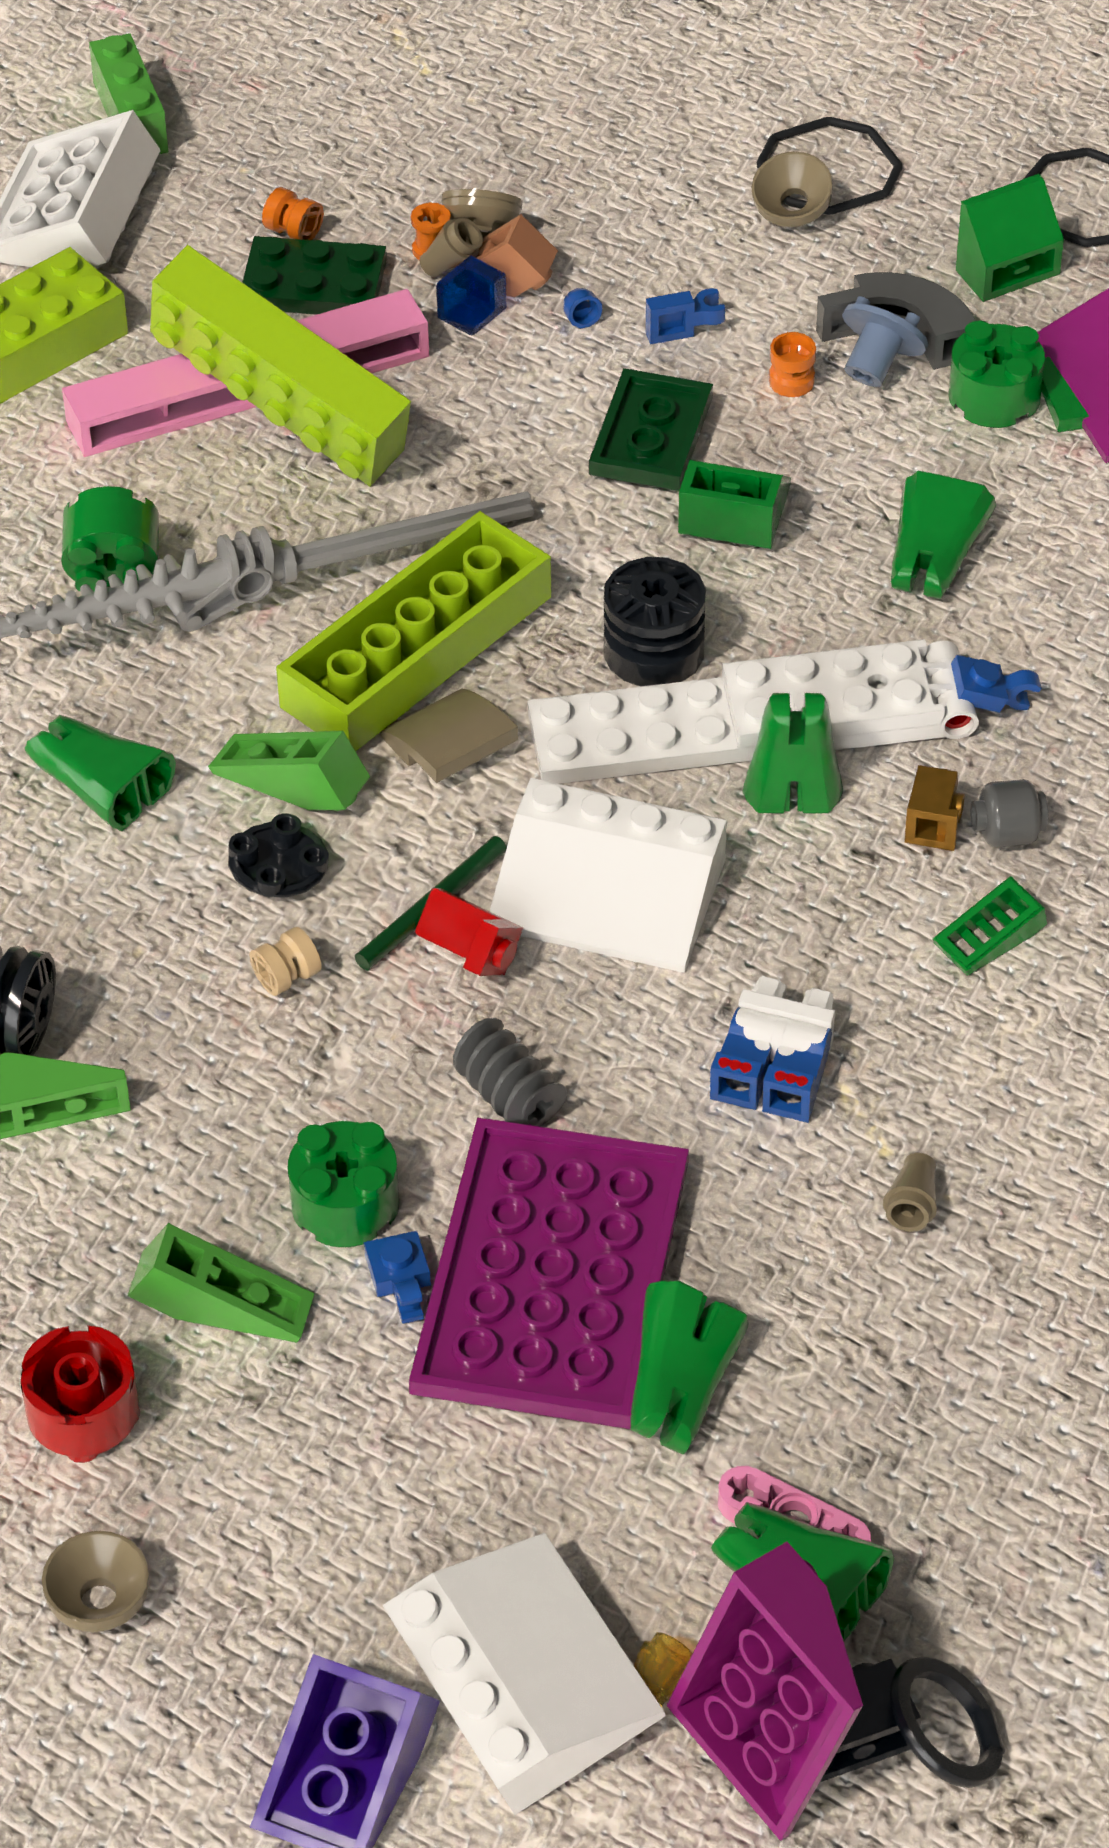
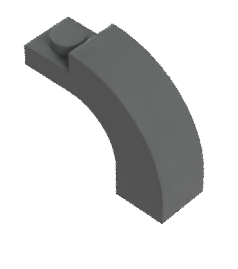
(940, 311)

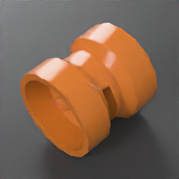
(289, 214)
(792, 364)

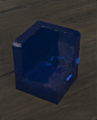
(471, 295)

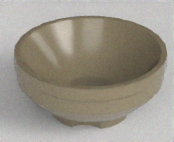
(790, 175)
(483, 207)
(94, 1561)

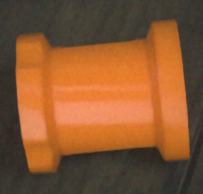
(427, 230)

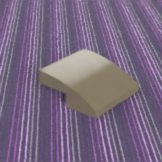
(451, 734)

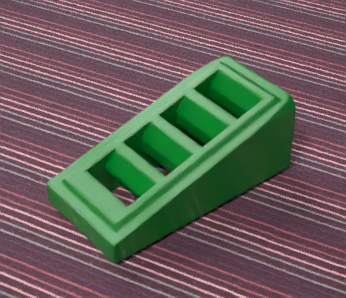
(1004, 897)

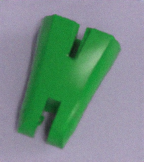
(937, 529)
(796, 749)
(103, 769)
(681, 1360)
(848, 1566)

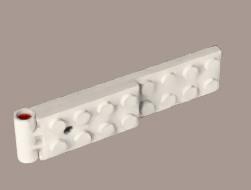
(871, 694)

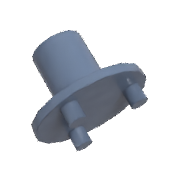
(879, 340)

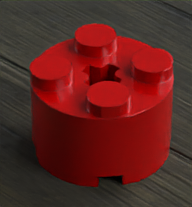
(79, 1391)

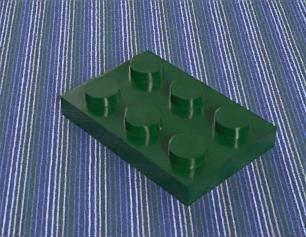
(314, 273)
(651, 429)

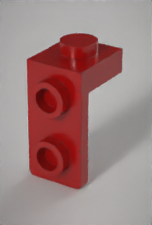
(470, 932)

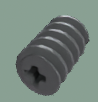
(507, 1074)

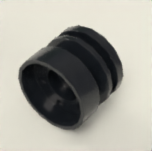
(654, 621)
(25, 998)

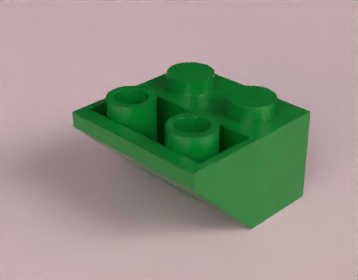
(1008, 238)
(731, 503)

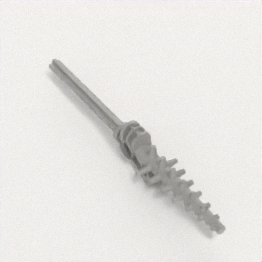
(239, 573)

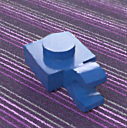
(676, 314)
(990, 689)
(399, 1269)

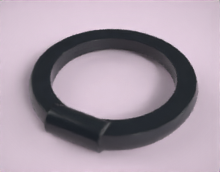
(974, 1703)

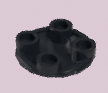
(278, 857)

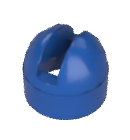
(582, 312)

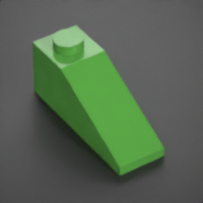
(297, 767)
(56, 1093)
(217, 1289)

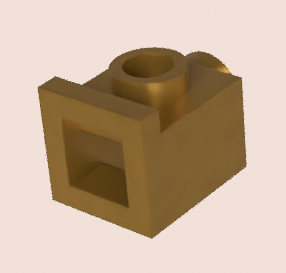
(934, 809)

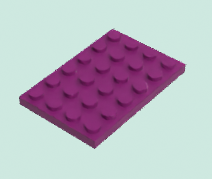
(549, 1272)

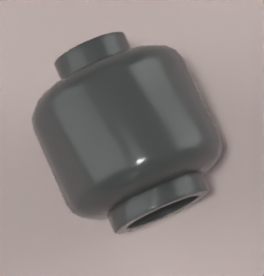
(1010, 813)

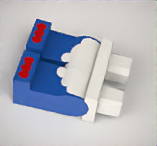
(775, 1048)

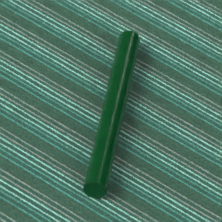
(408, 921)

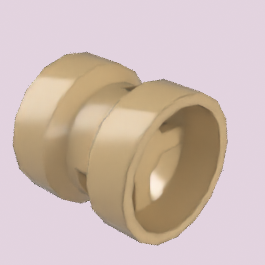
(285, 961)

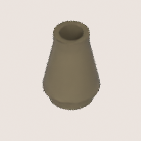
(451, 246)
(912, 1196)

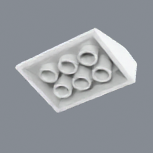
(75, 191)
(610, 874)
(524, 1666)

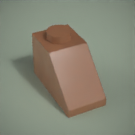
(519, 253)

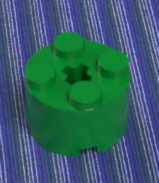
(996, 373)
(108, 535)
(343, 1182)

